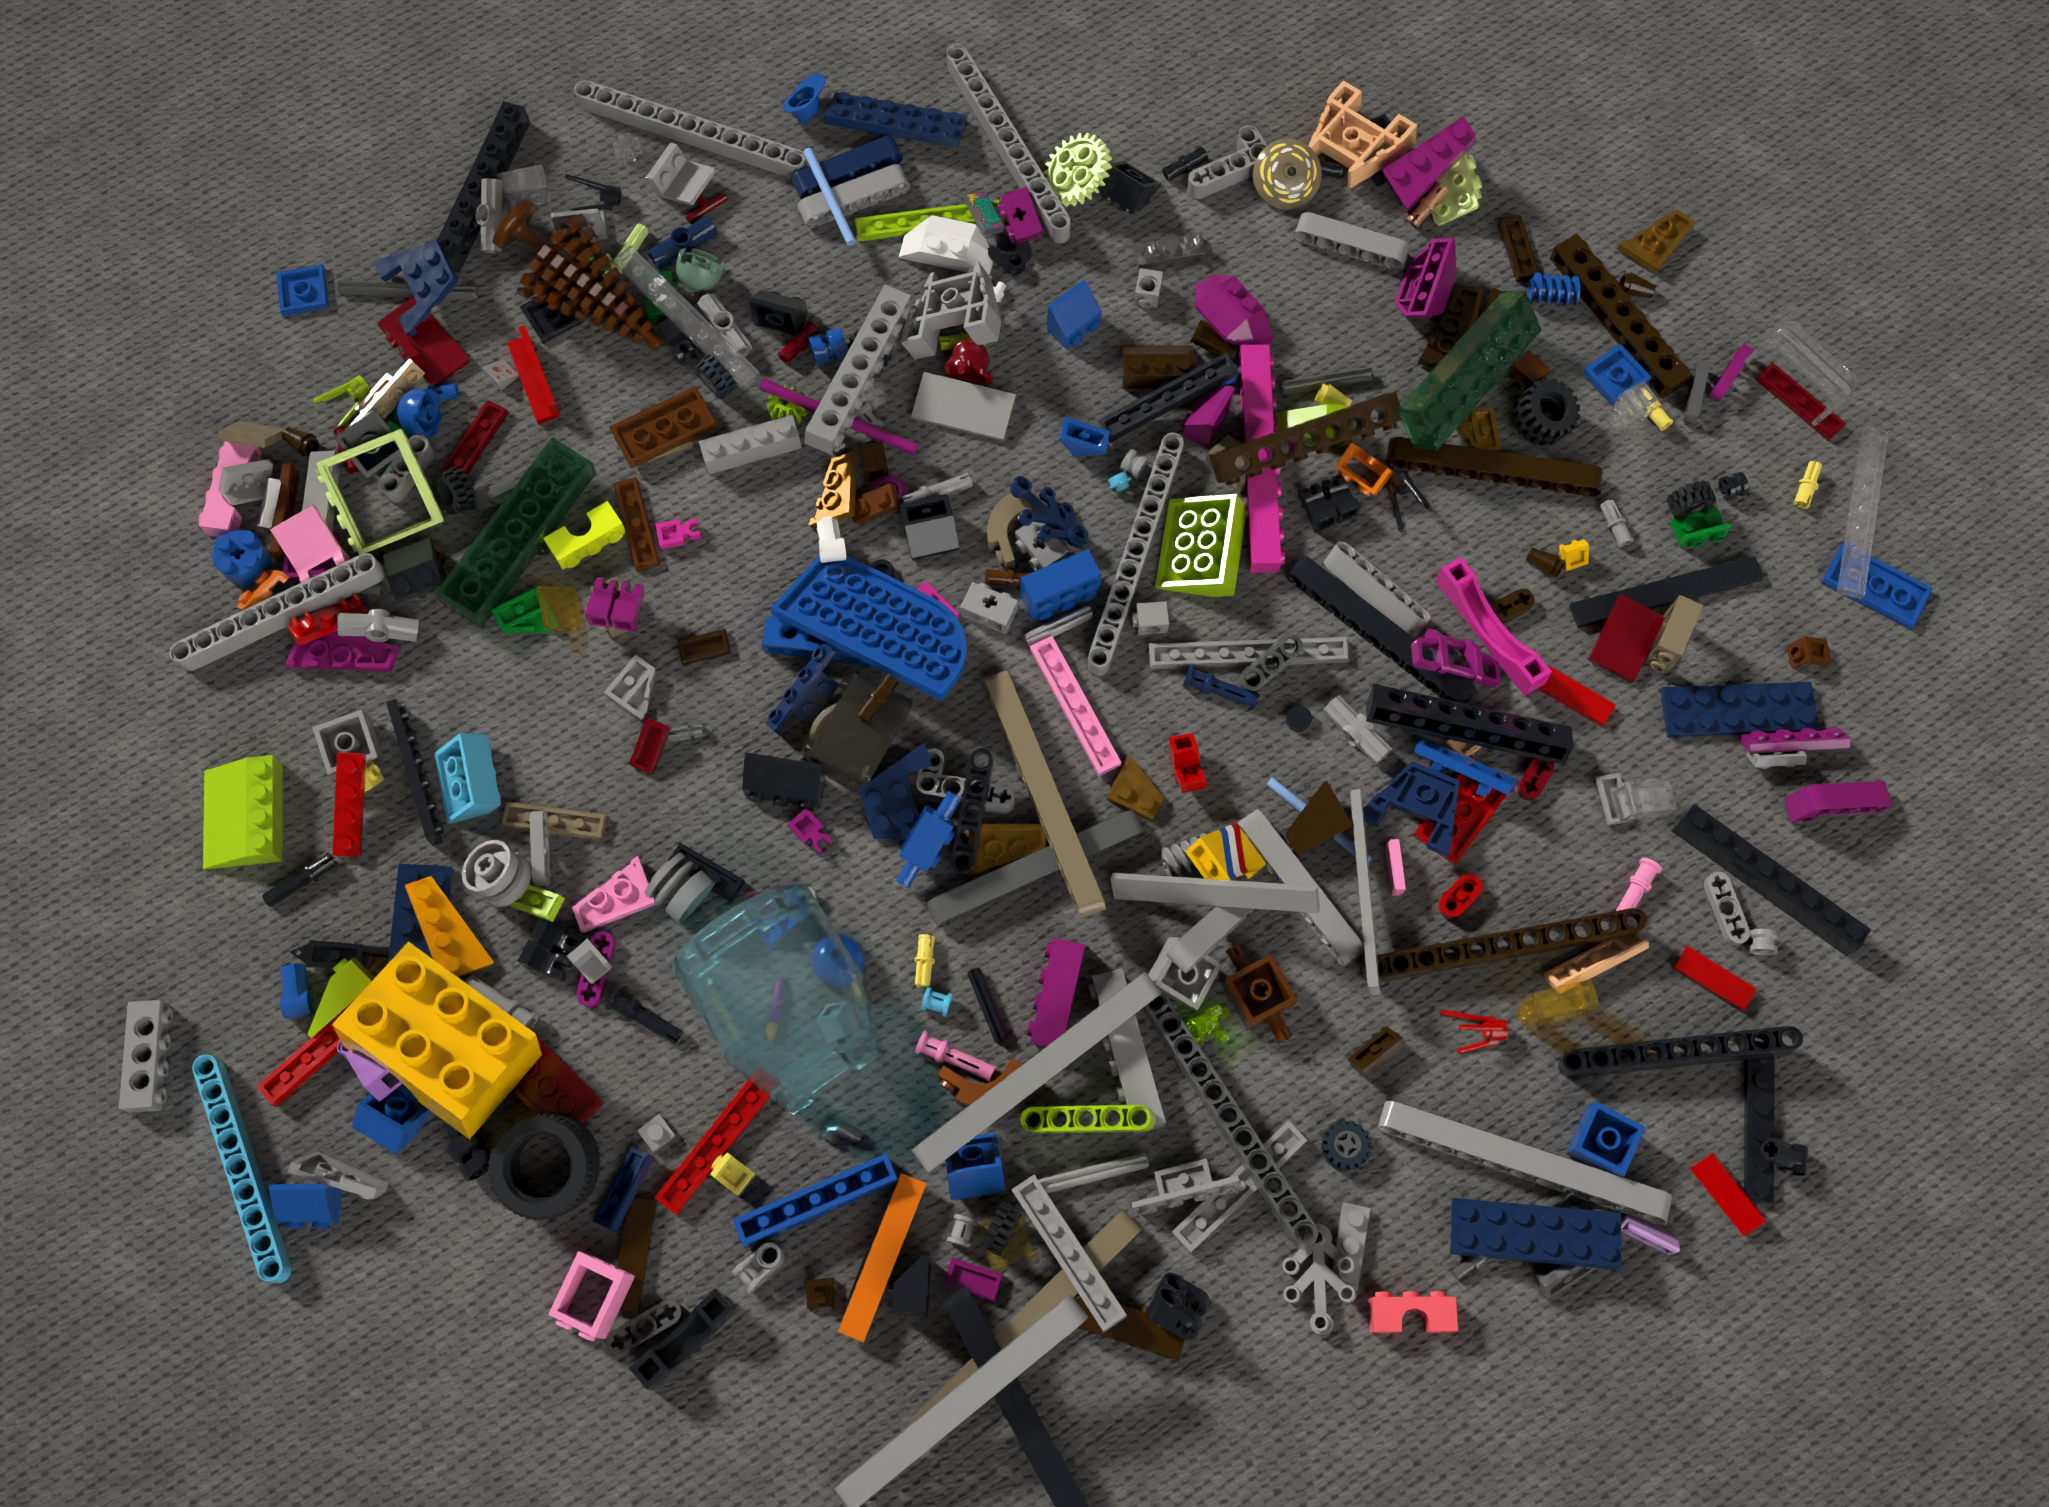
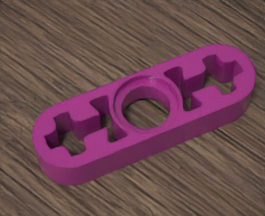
(1730, 372)
(597, 989)

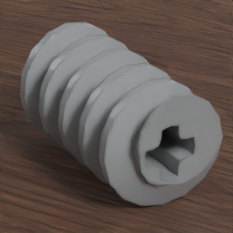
(1177, 858)

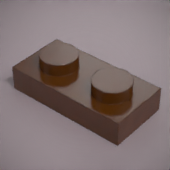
(875, 503)

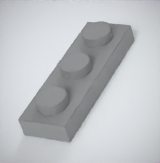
(1351, 1241)

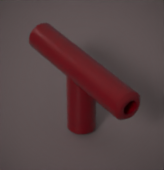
(705, 206)

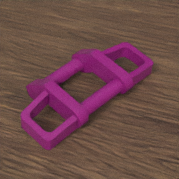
(1440, 663)

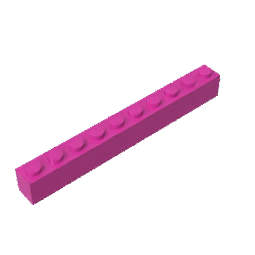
(1262, 490)

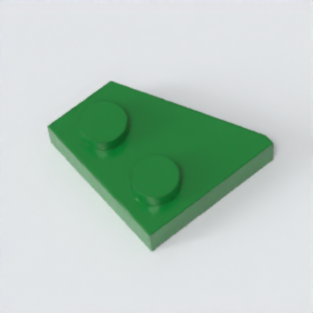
(521, 614)

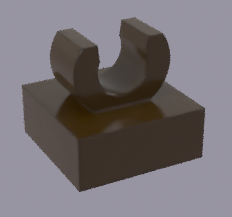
(820, 1293)

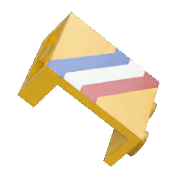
(1225, 854)

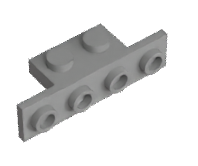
(1184, 1183)

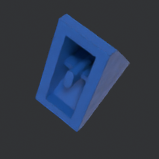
(1083, 438)

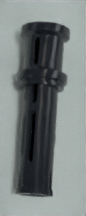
(633, 1010)

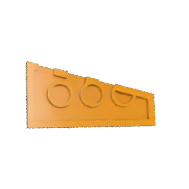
(445, 931)

